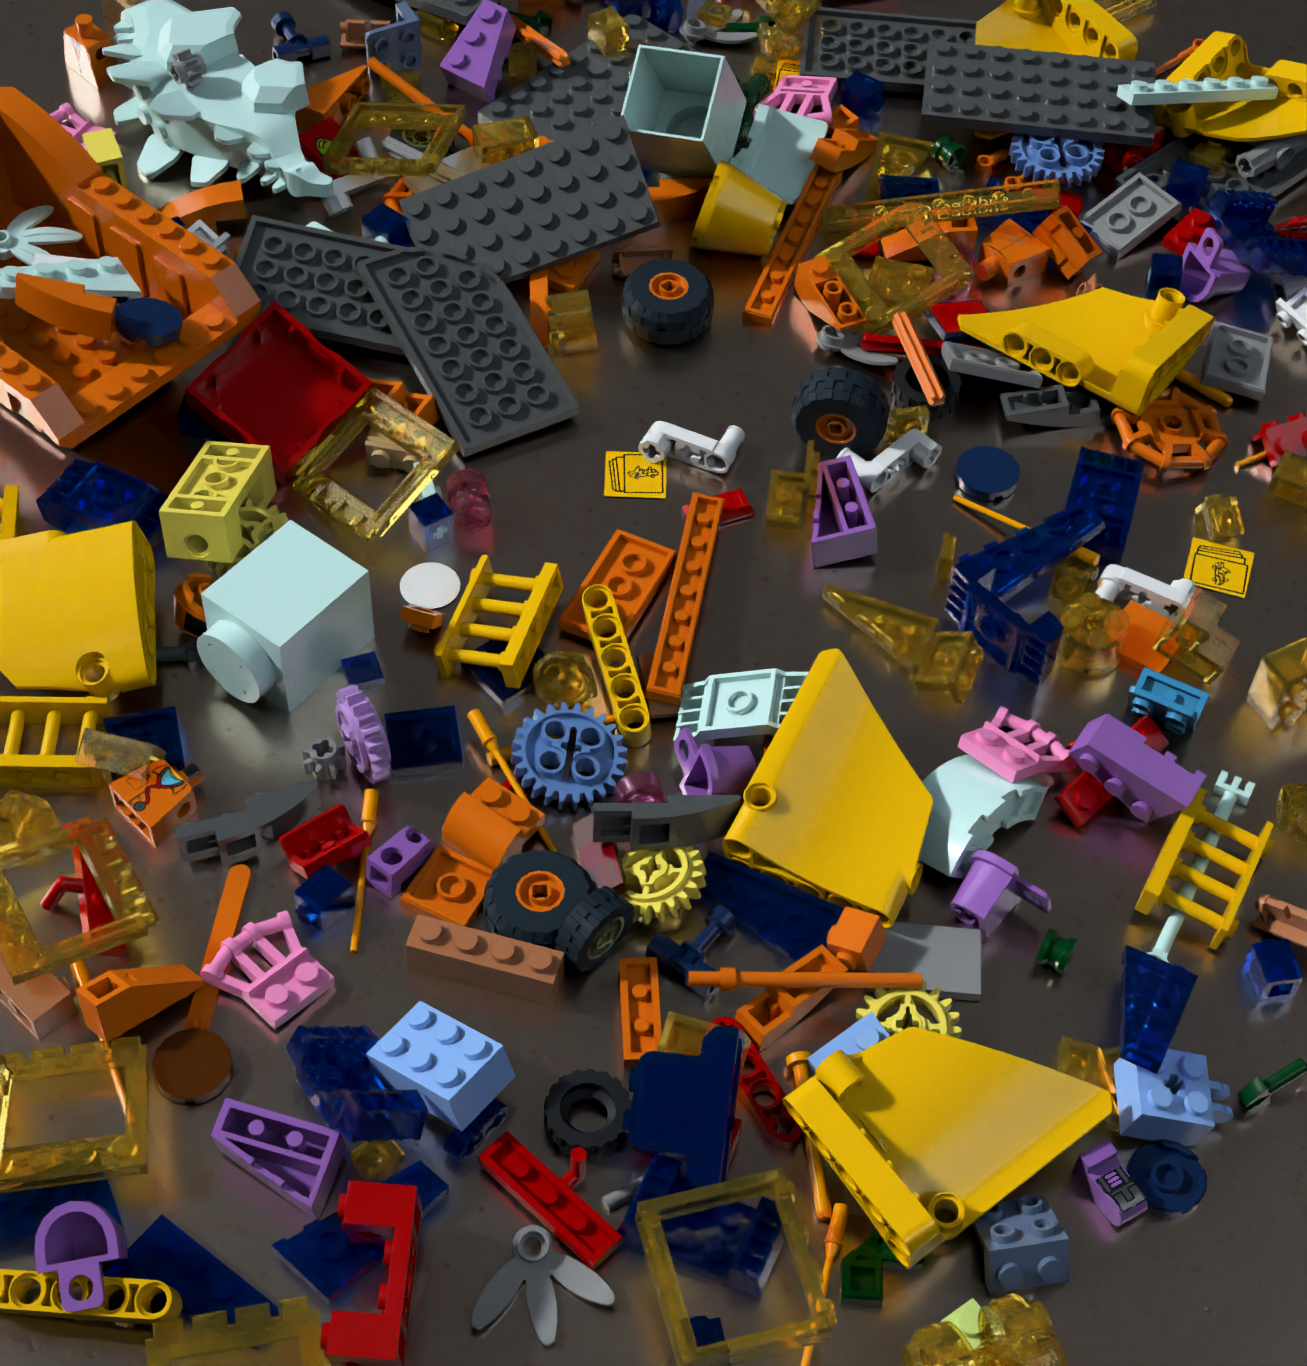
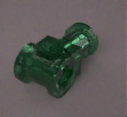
(755, 88)

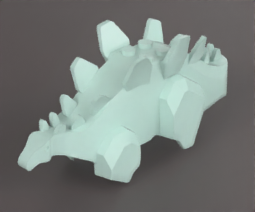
(231, 119)

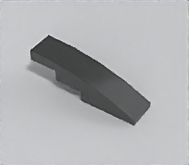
(1057, 408)

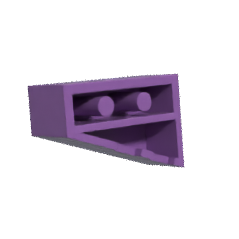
(480, 51)
(841, 515)
(1133, 771)
(282, 1152)

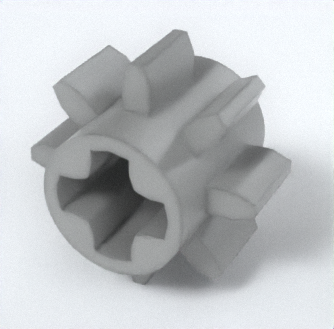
(188, 68)
(324, 758)

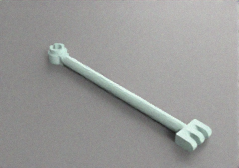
(1230, 795)

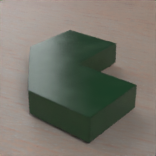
(863, 1272)

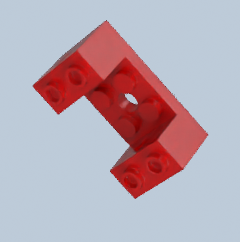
(390, 1218)

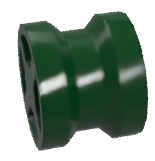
(949, 153)
(1056, 951)

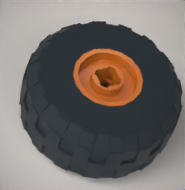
(667, 302)
(840, 411)
(534, 895)

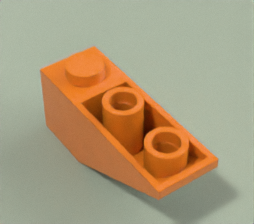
(334, 97)
(903, 247)
(826, 294)
(132, 995)

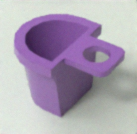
(1211, 270)
(713, 768)
(992, 892)
(75, 1243)

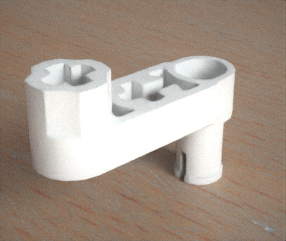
(347, 185)
(675, 442)
(910, 448)
(1160, 596)

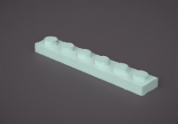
(1197, 92)

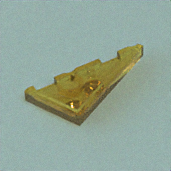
(790, 13)
(896, 157)
(894, 628)

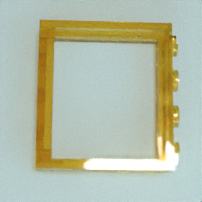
(677, 1322)

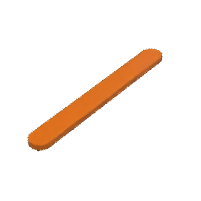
(538, 312)
(224, 926)

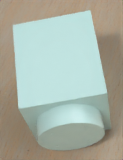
(677, 90)
(285, 618)

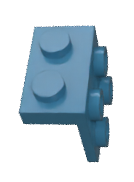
(1167, 701)

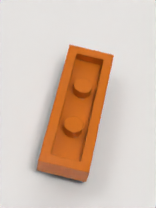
(639, 1007)

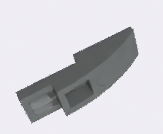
(262, 823)
(666, 825)

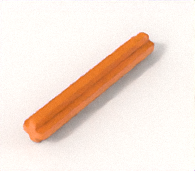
(543, 45)
(919, 359)

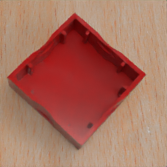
(278, 390)

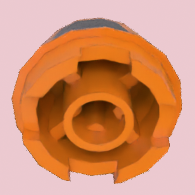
(188, 605)

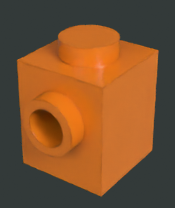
(856, 939)

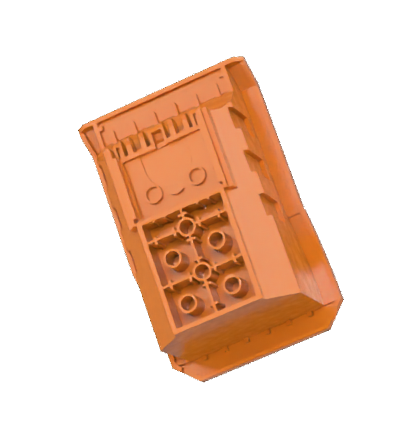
(75, 381)

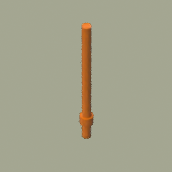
(411, 92)
(728, 979)

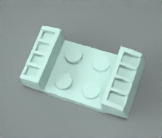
(737, 704)

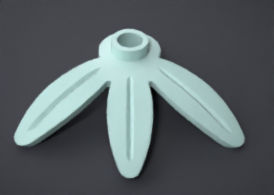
(20, 238)

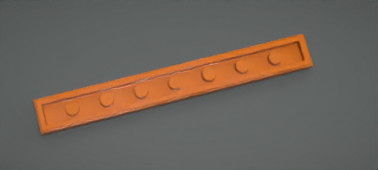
(791, 246)
(684, 599)

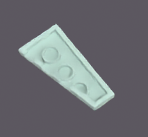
(100, 276)

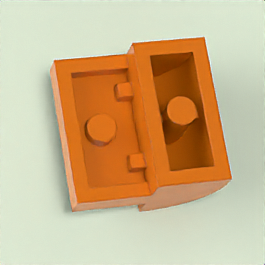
(490, 824)

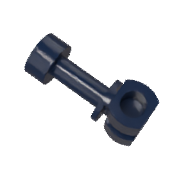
(297, 44)
(691, 955)

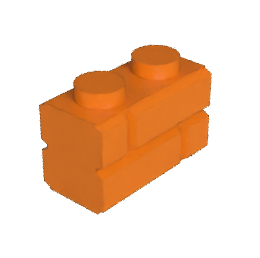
(1068, 242)

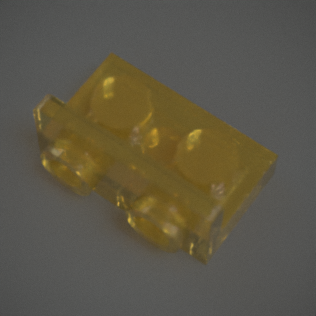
(950, 664)
(117, 754)

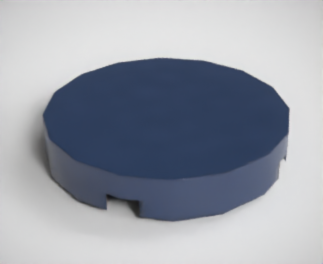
(148, 321)
(987, 473)
(1168, 1178)

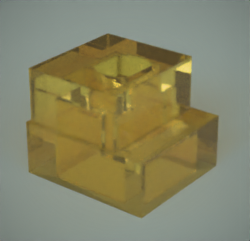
(766, 66)
(369, 1152)

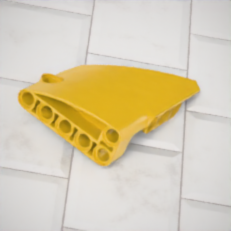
(1055, 26)
(1241, 121)
(1119, 353)
(79, 610)

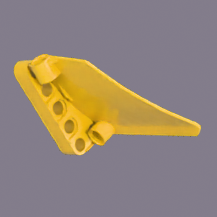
(839, 800)
(938, 1128)

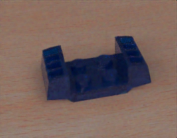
(1245, 228)
(1110, 489)
(102, 498)
(999, 630)
(346, 1090)
(722, 1243)

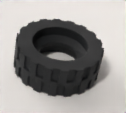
(904, 396)
(580, 1086)

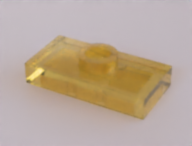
(1212, 152)

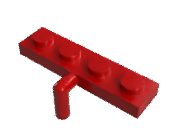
(1087, 794)
(92, 905)
(552, 1197)

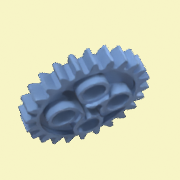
(1041, 156)
(535, 748)

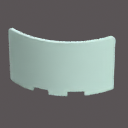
(780, 151)
(969, 808)

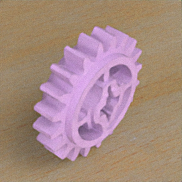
(363, 734)

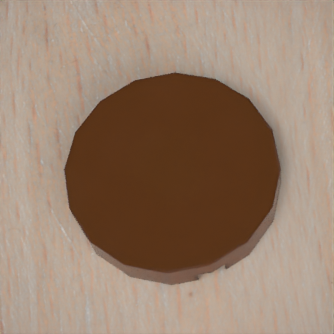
(192, 1065)

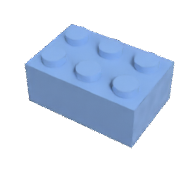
(445, 1061)

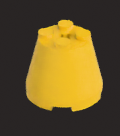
(737, 214)

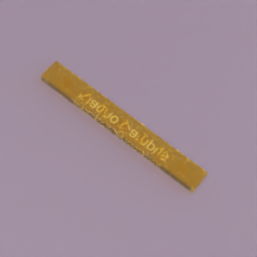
(948, 205)

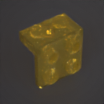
(790, 493)

